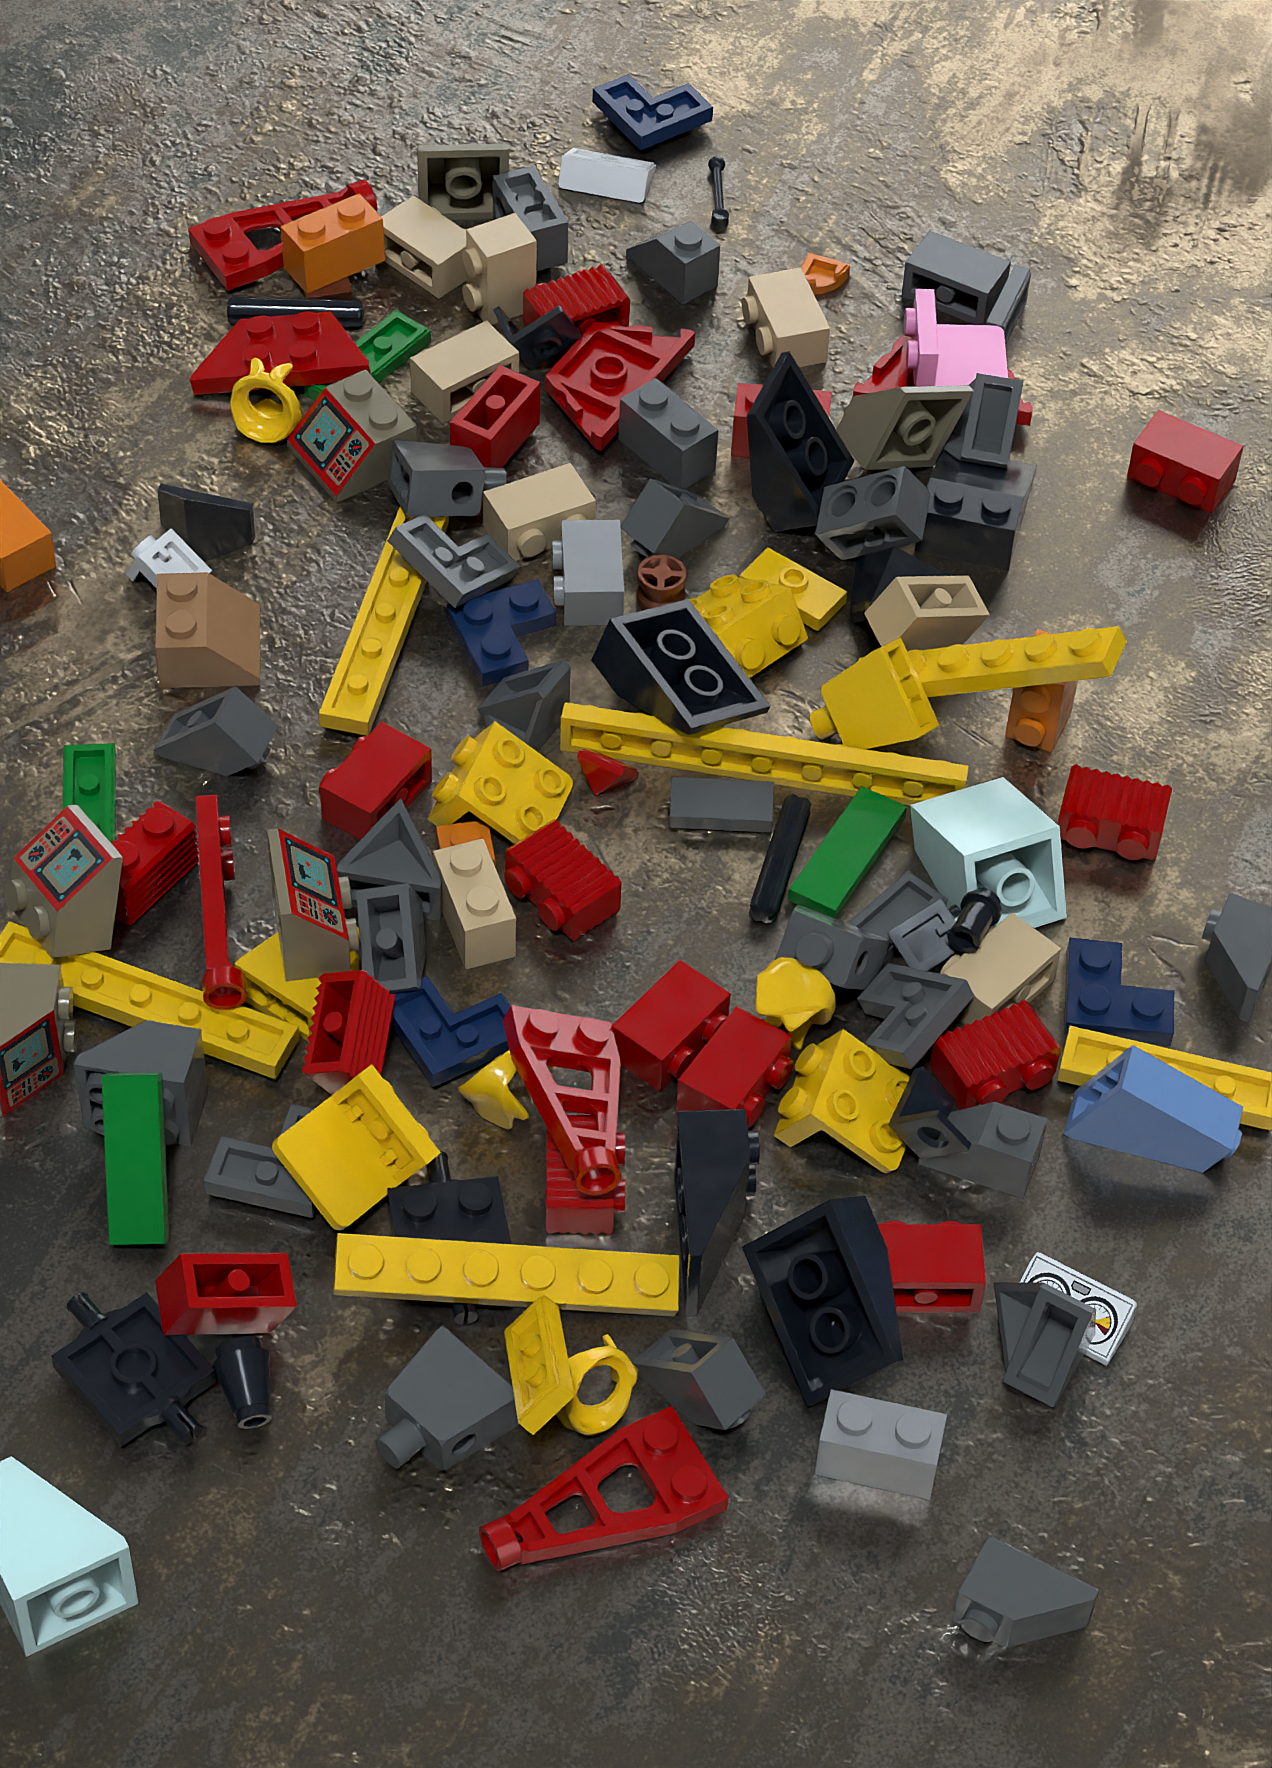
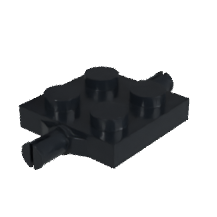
(450, 1211)
(133, 1371)

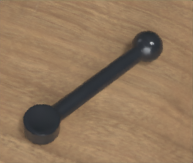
(720, 216)

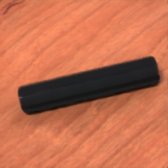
(347, 312)
(780, 859)

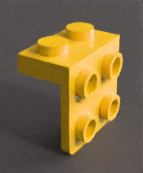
(752, 620)
(501, 785)
(847, 1095)
(354, 1148)

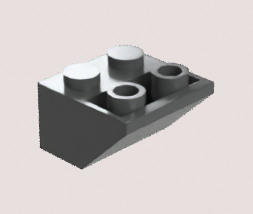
(149, 1048)

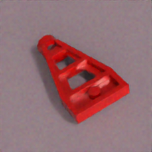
(233, 256)
(222, 983)
(580, 1044)
(668, 1464)

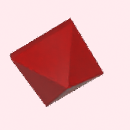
(604, 772)

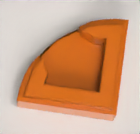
(824, 273)

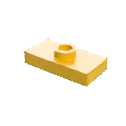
(814, 596)

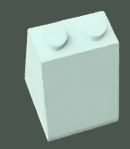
(994, 842)
(56, 1562)

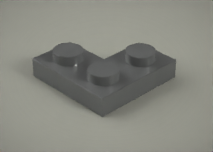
(453, 570)
(915, 1011)
(256, 1175)

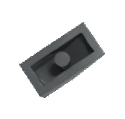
(679, 260)
(670, 520)
(219, 734)
(392, 936)
(1240, 951)
(1002, 1148)
(701, 1377)
(1020, 1598)

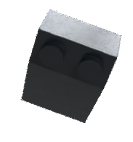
(792, 449)
(976, 510)
(676, 669)
(711, 1186)
(829, 1295)

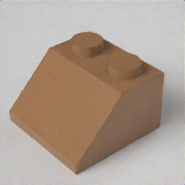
(205, 633)

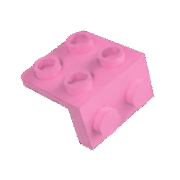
(950, 352)

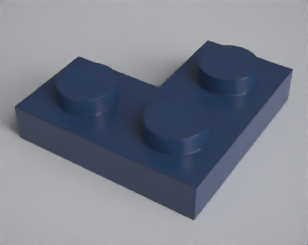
(648, 118)
(493, 621)
(1103, 1005)
(445, 1041)

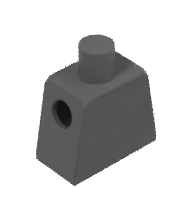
(439, 479)
(833, 948)
(445, 1405)

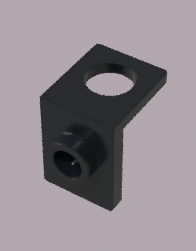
(540, 338)
(924, 1115)

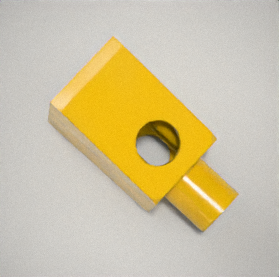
(875, 701)
(272, 994)

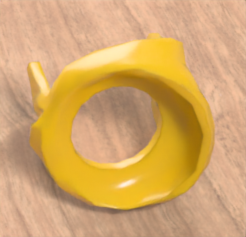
(267, 419)
(794, 997)
(491, 1095)
(602, 1416)

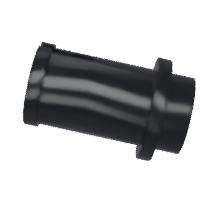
(978, 912)

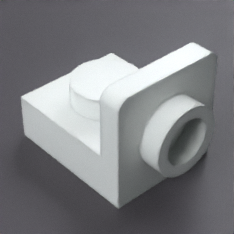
(164, 555)

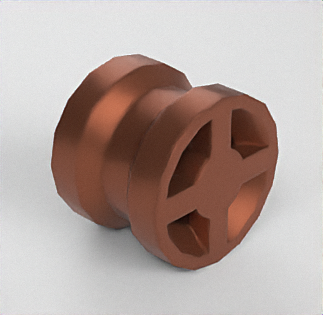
(660, 581)

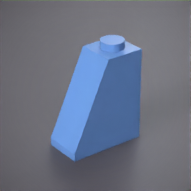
(1154, 1113)

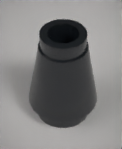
(245, 1379)

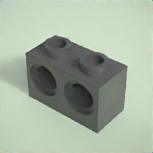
(529, 197)
(873, 513)

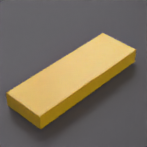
(538, 1364)

